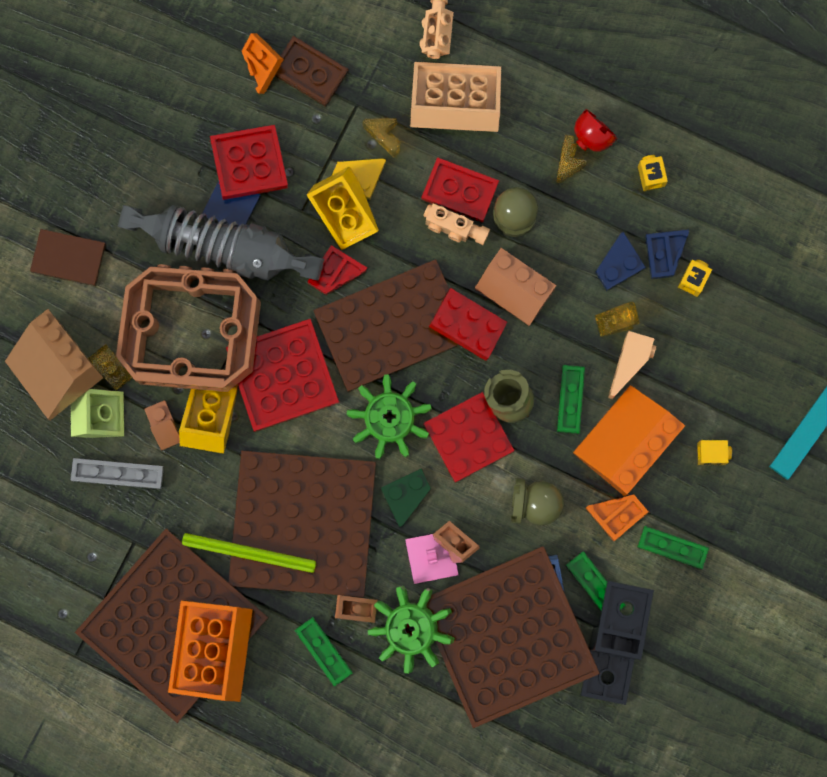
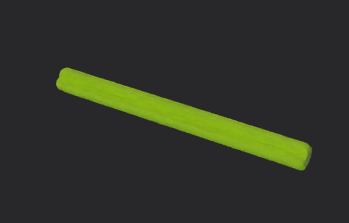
(249, 552)

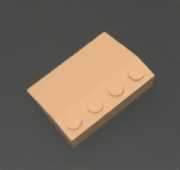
(456, 96)

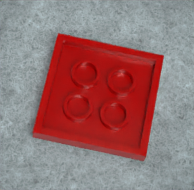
(248, 162)
(468, 437)

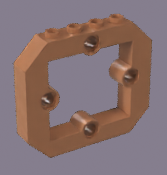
(137, 309)

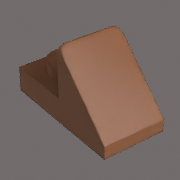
(162, 425)
(455, 542)
(355, 609)

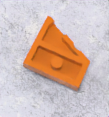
(261, 60)
(617, 514)

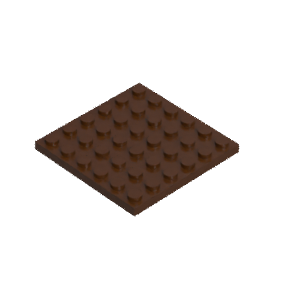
(305, 511)
(139, 617)
(511, 637)

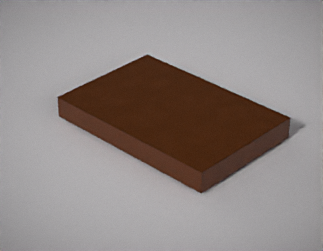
(310, 71)
(68, 257)

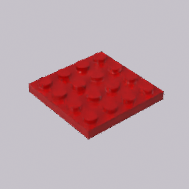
(287, 377)

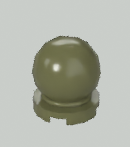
(515, 211)
(509, 396)
(538, 502)

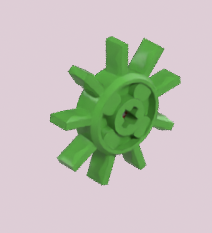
(379, 408)
(415, 641)

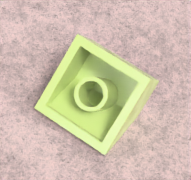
(98, 414)

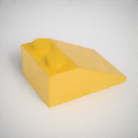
(343, 208)
(207, 419)

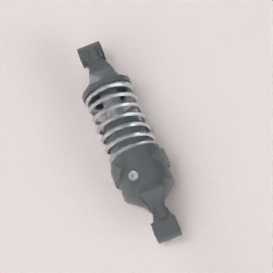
(243, 248)

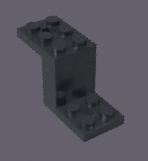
(618, 641)

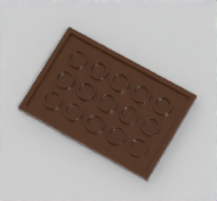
(385, 326)

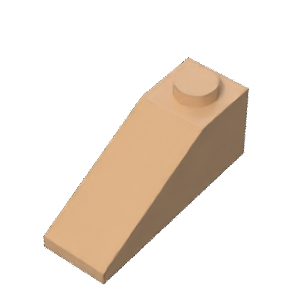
(633, 356)

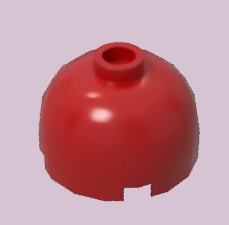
(593, 133)

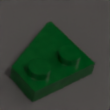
(406, 494)

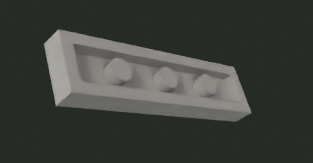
(117, 473)

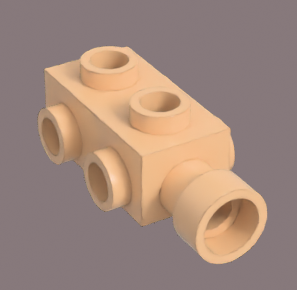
(437, 30)
(449, 224)

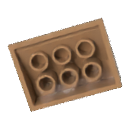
(51, 365)

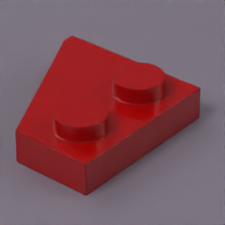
(336, 271)

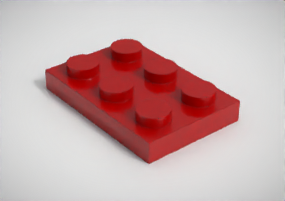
(460, 189)
(468, 324)

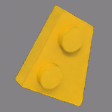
(366, 172)

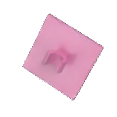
(429, 559)

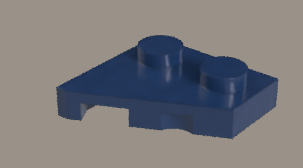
(664, 252)
(619, 263)

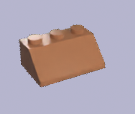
(515, 287)

